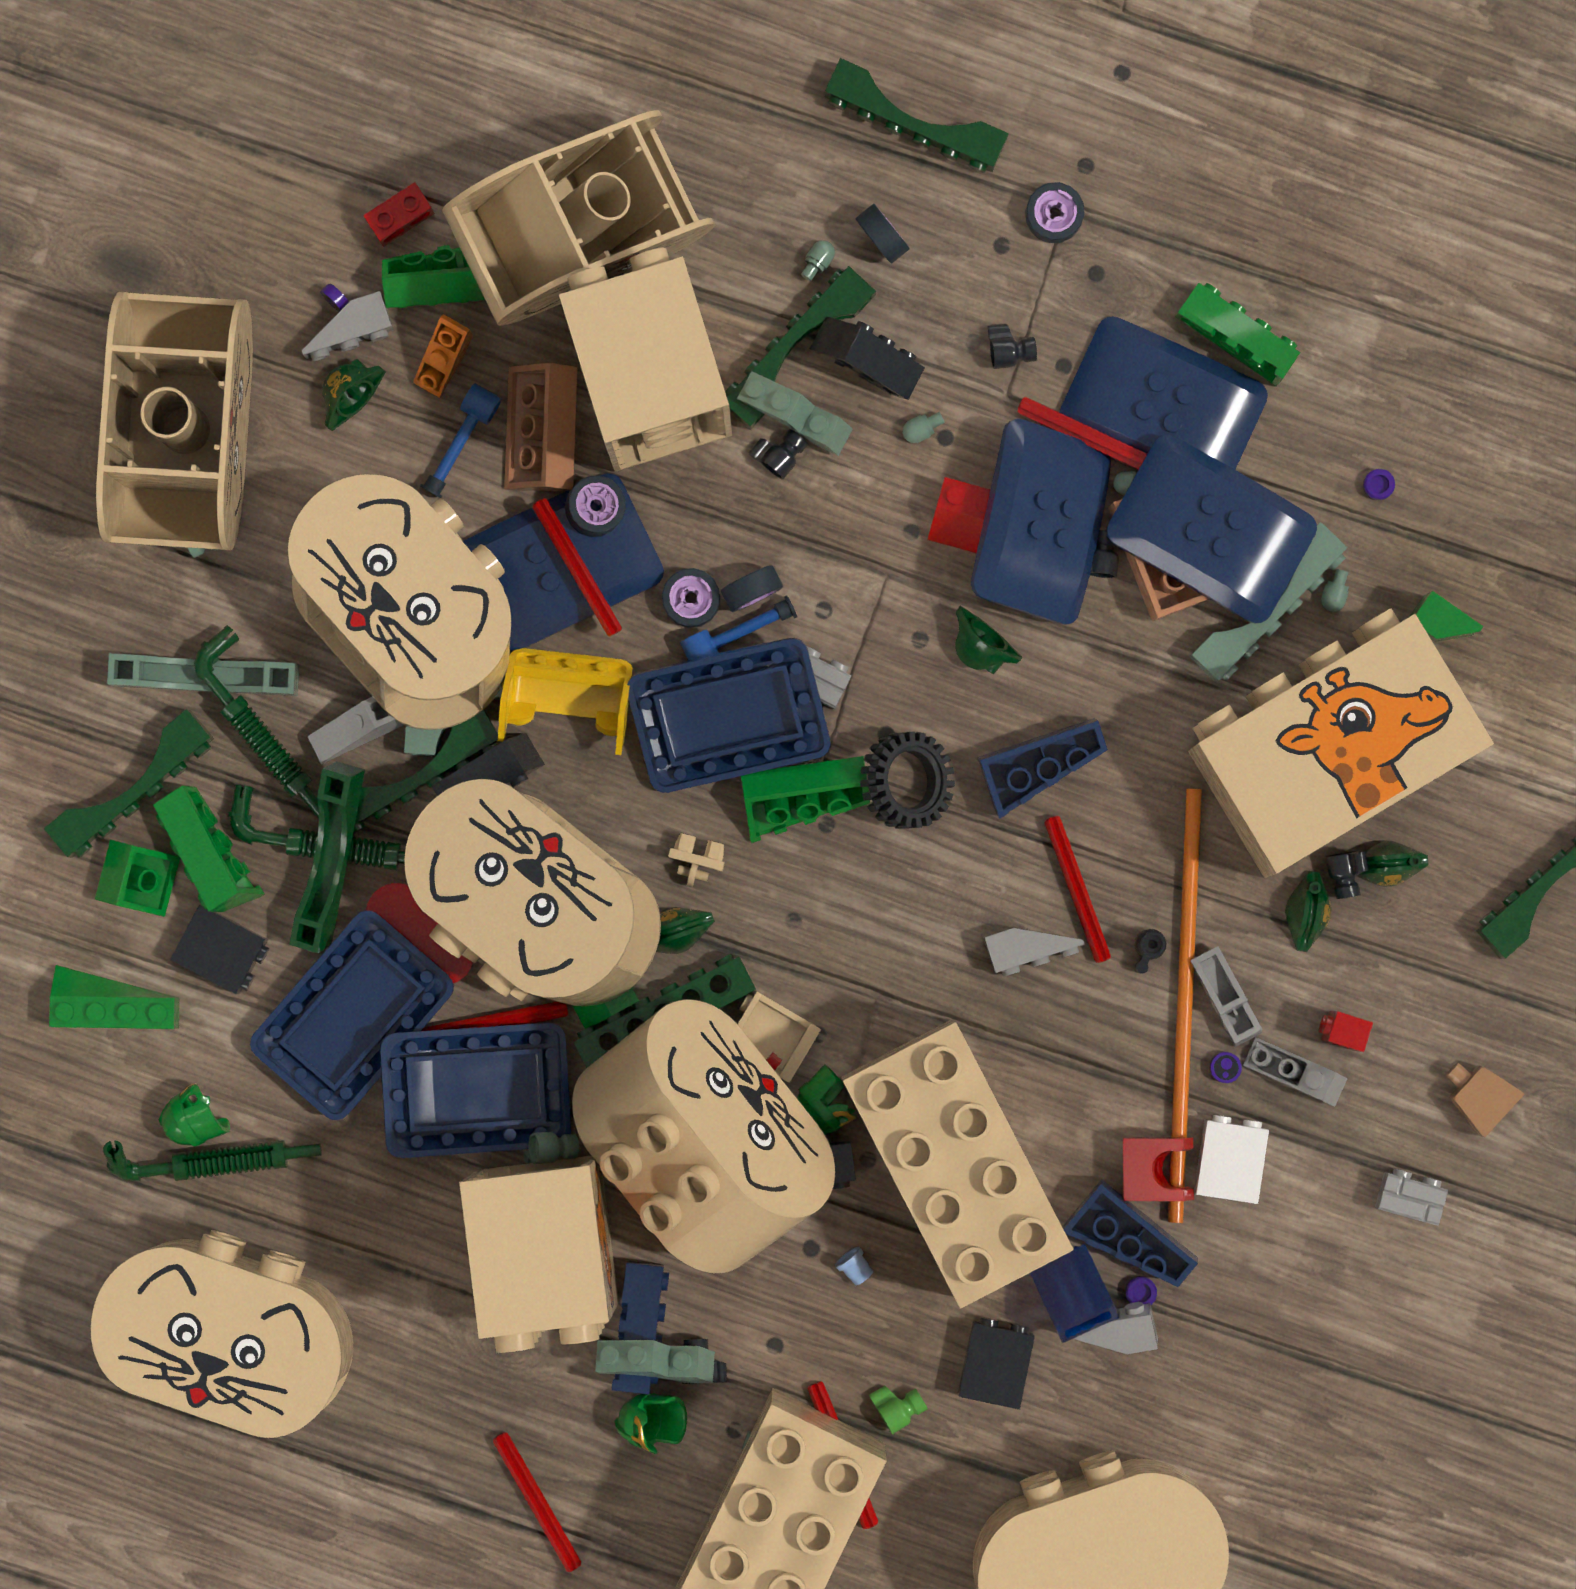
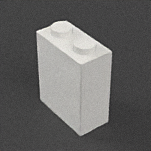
(1231, 1159)

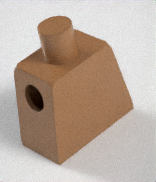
(1482, 1097)

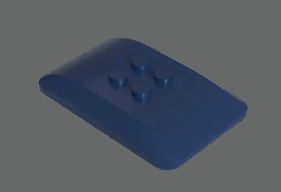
(1152, 387)
(1041, 522)
(1212, 529)
(540, 585)
(729, 715)
(334, 1019)
(473, 1089)

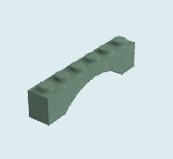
(1223, 649)
(180, 674)

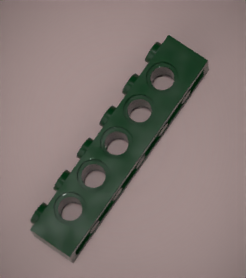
(738, 986)

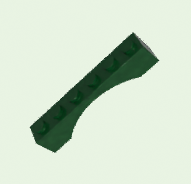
(974, 142)
(841, 301)
(463, 743)
(178, 744)
(337, 808)
(1512, 923)

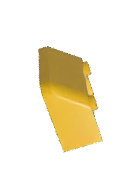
(566, 686)

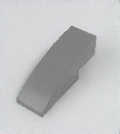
(1226, 996)

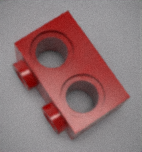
(399, 214)
(1345, 1030)

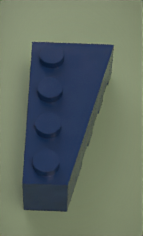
(1033, 765)
(1129, 1235)
(641, 1316)

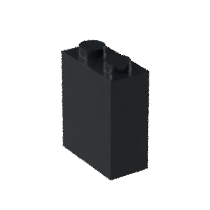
(220, 950)
(996, 1363)

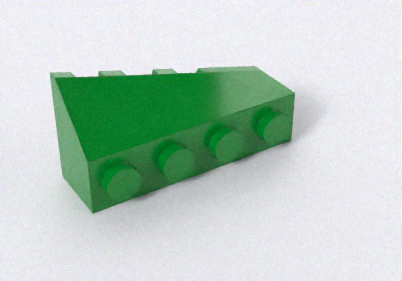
(429, 279)
(1238, 334)
(801, 794)
(205, 851)
(99, 1002)

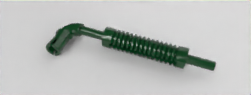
(249, 726)
(304, 843)
(209, 1162)

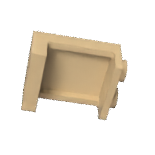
(777, 1031)

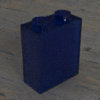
(1074, 1294)

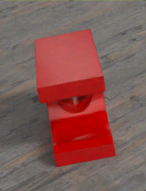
(1143, 1169)

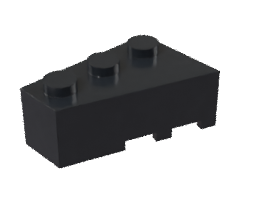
(869, 356)
(505, 763)

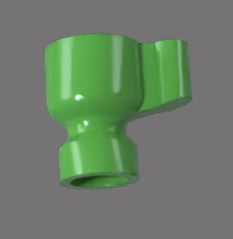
(897, 1412)

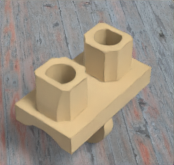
(683, 852)

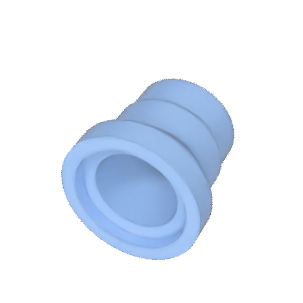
(854, 1266)

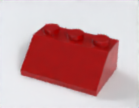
(959, 515)

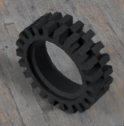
(936, 773)

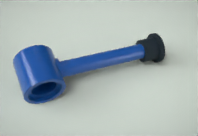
(479, 406)
(704, 645)

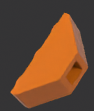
(443, 355)

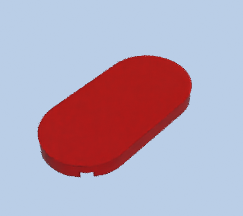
(402, 912)

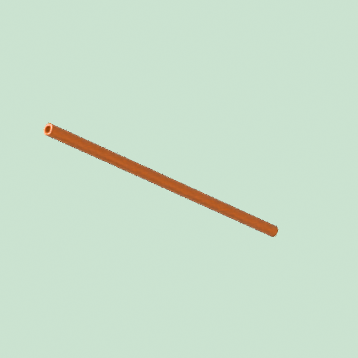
(1185, 994)

